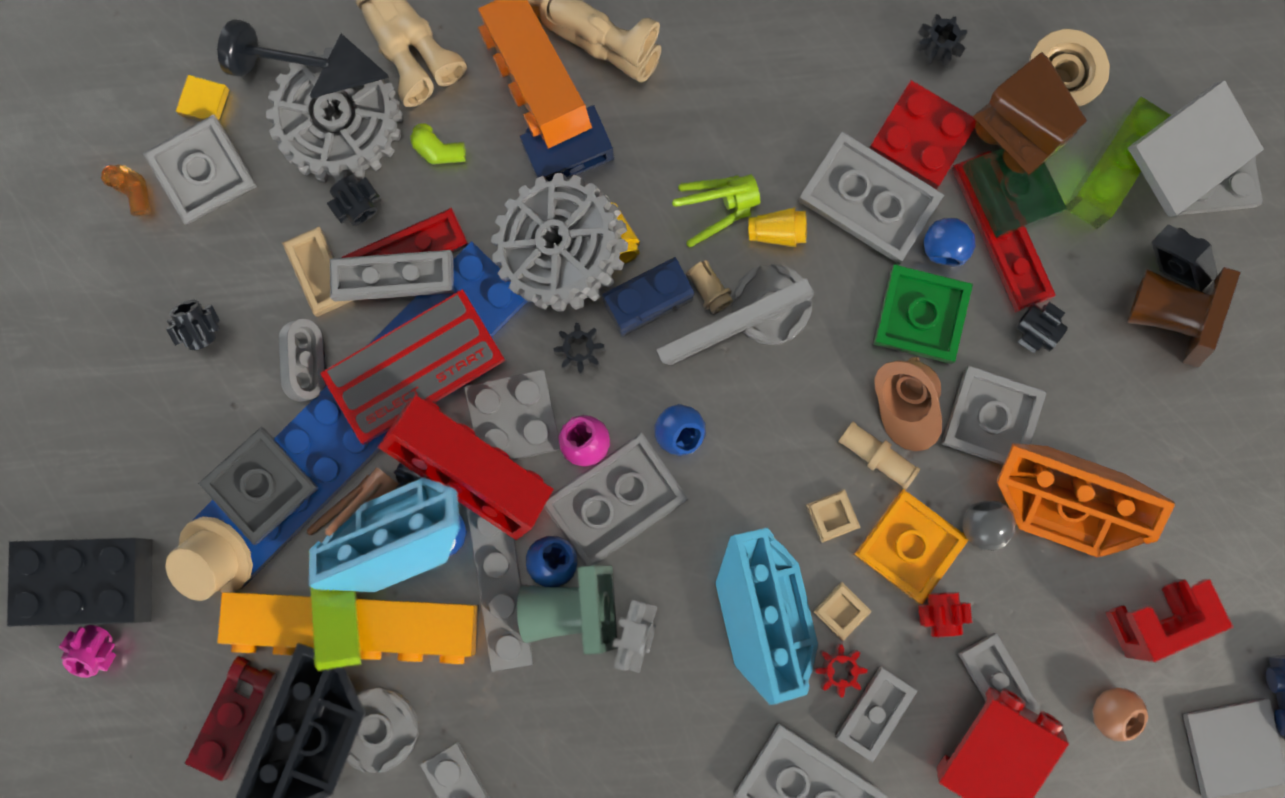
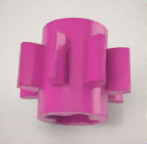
(87, 651)

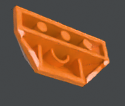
(1080, 501)

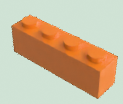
(535, 71)

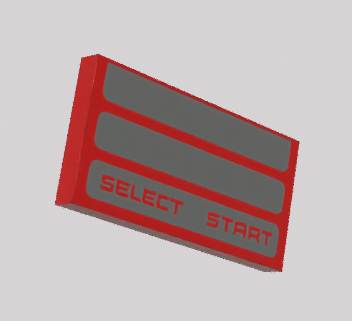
(419, 358)

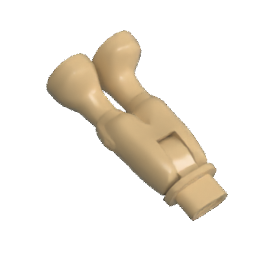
(581, 24)
(395, 28)

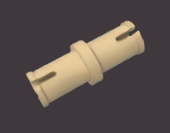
(879, 455)

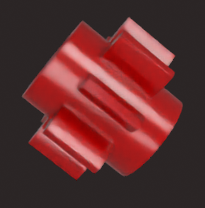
(945, 614)
(828, 671)

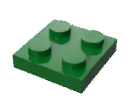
(923, 314)

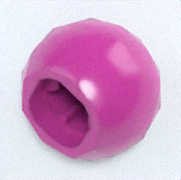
(584, 440)

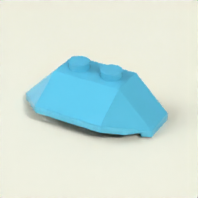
(388, 539)
(767, 616)

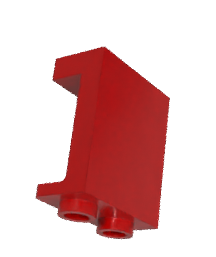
(1004, 751)

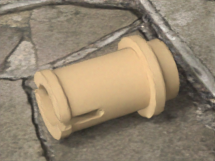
(709, 287)

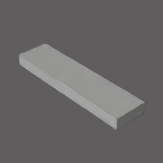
(736, 322)

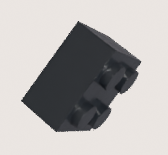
(1185, 257)

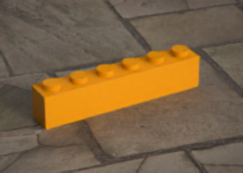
(384, 626)

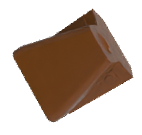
(1030, 116)

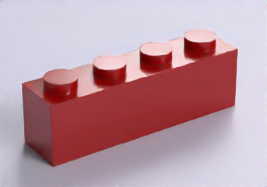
(457, 458)

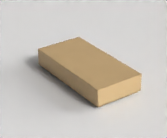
(311, 262)

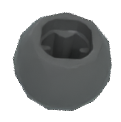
(989, 525)

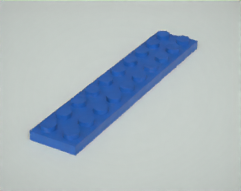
(321, 435)

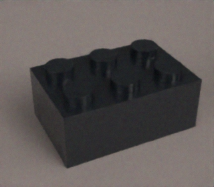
(79, 582)

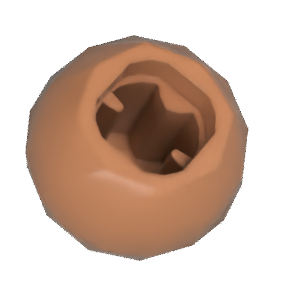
(1120, 714)

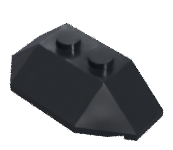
(305, 733)

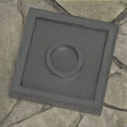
(258, 486)

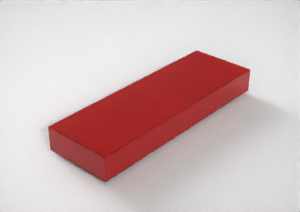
(431, 234)

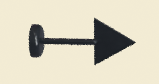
(342, 70)

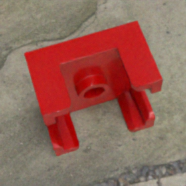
(1195, 618)

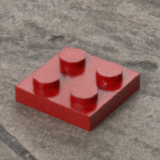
(923, 134)

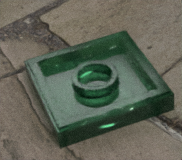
(1010, 197)

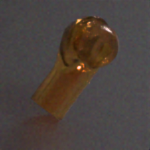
(129, 183)

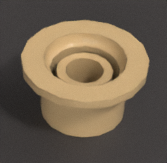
(1079, 62)
(209, 559)

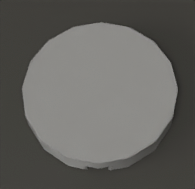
(761, 283)
(385, 733)

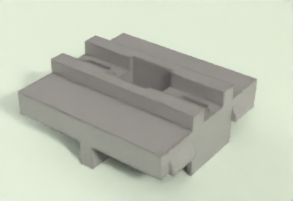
(636, 636)

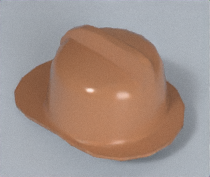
(910, 403)

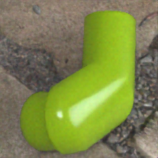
(433, 149)

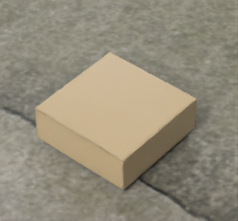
(832, 516)
(841, 611)

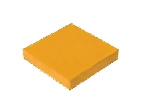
(911, 546)

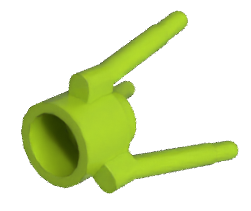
(736, 193)

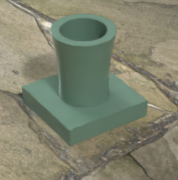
(571, 610)

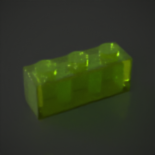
(1114, 167)

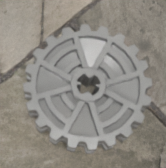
(335, 146)
(588, 246)

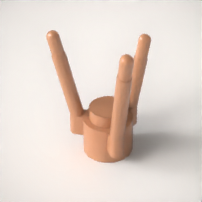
(370, 487)

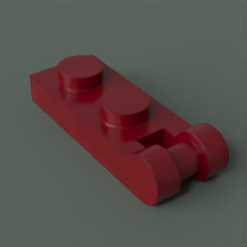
(230, 720)

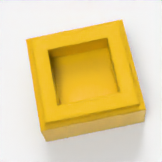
(201, 99)

